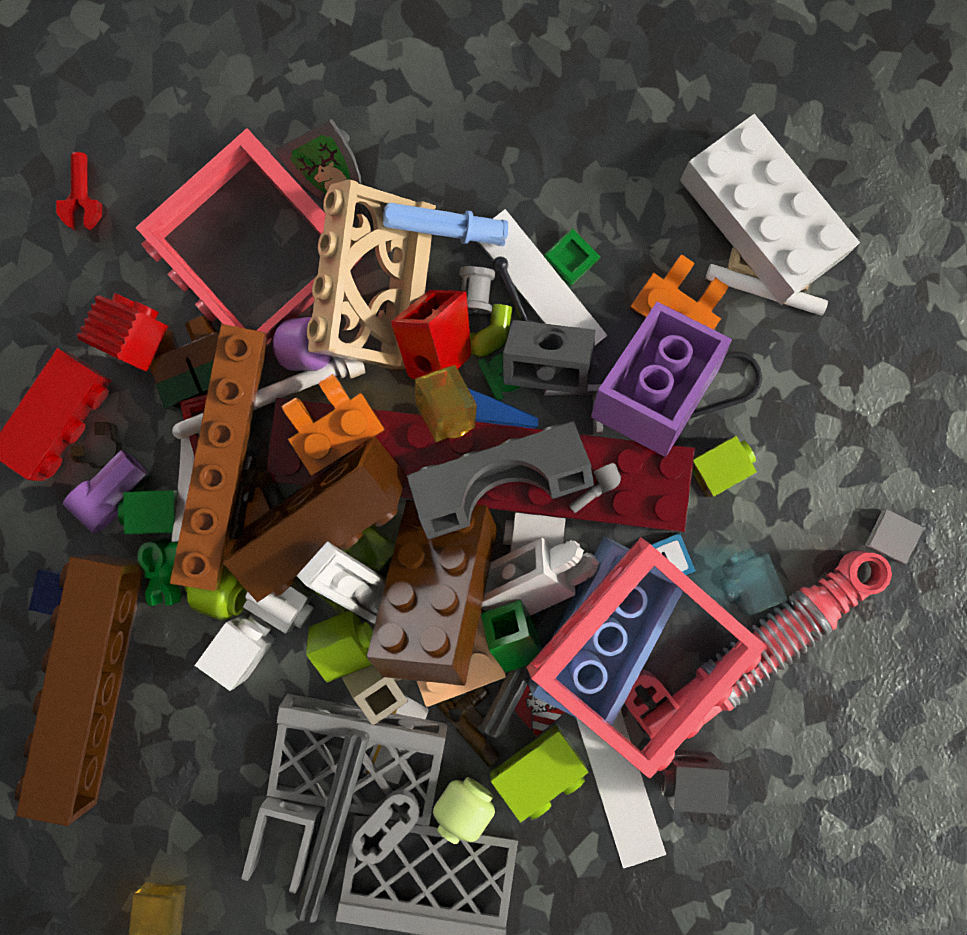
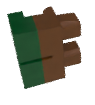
(187, 369)

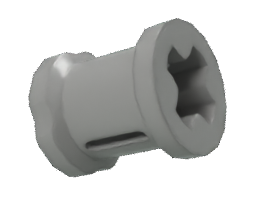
(477, 283)

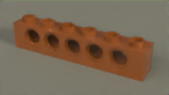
(219, 458)

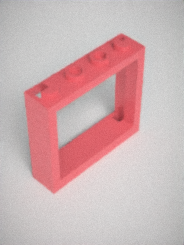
(195, 193)
(590, 617)

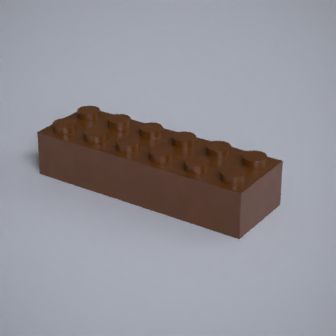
(79, 688)

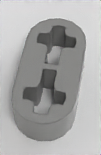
(393, 833)

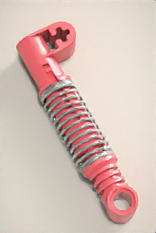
(783, 634)

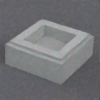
(894, 536)

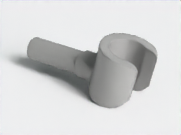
(607, 479)

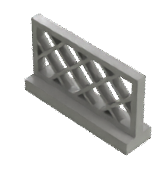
(335, 720)
(426, 918)

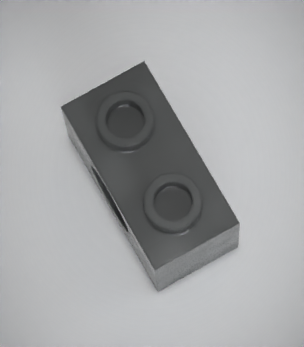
(549, 357)
(695, 782)

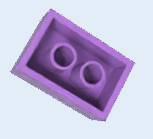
(660, 378)

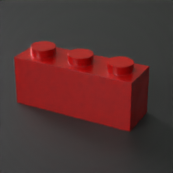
(51, 416)

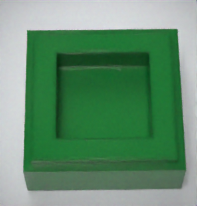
(571, 257)

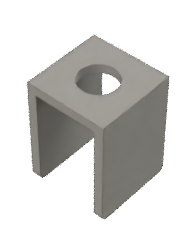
(274, 807)

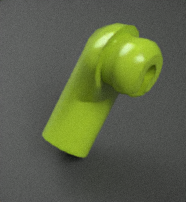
(493, 336)

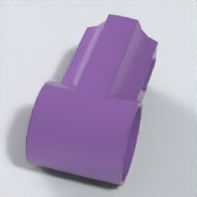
(97, 500)

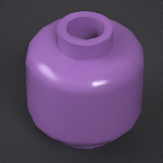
(291, 347)

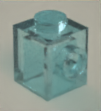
(752, 582)

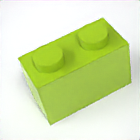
(539, 774)

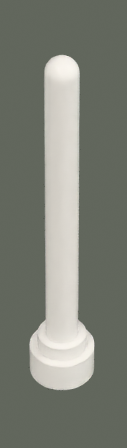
(282, 389)

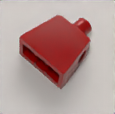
(434, 332)

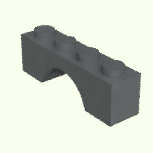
(547, 459)

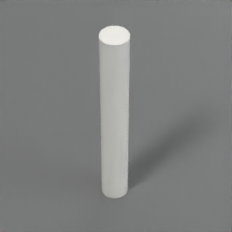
(755, 286)

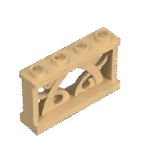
(334, 286)

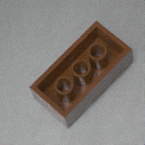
(330, 508)
(433, 600)

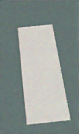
(623, 798)

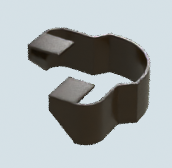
(99, 429)

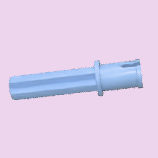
(446, 224)

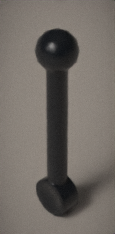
(501, 265)

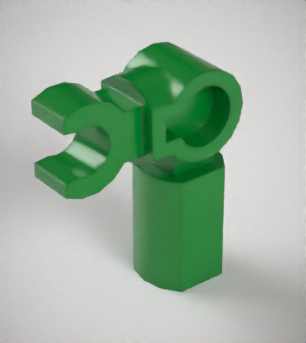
(158, 561)

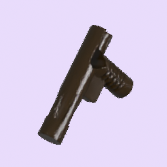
(249, 480)
(469, 721)

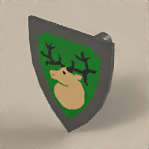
(321, 159)

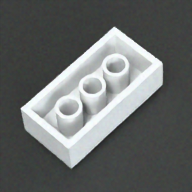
(768, 209)

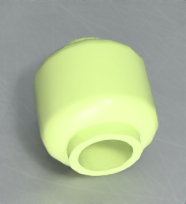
(464, 810)

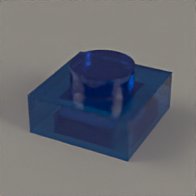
(46, 592)

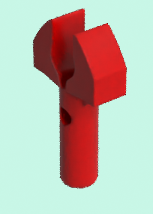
(79, 195)

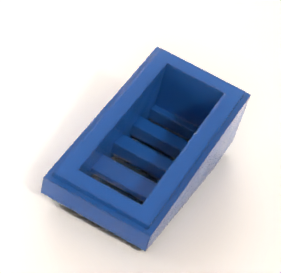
(497, 412)

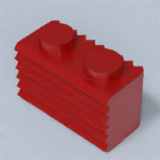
(123, 330)

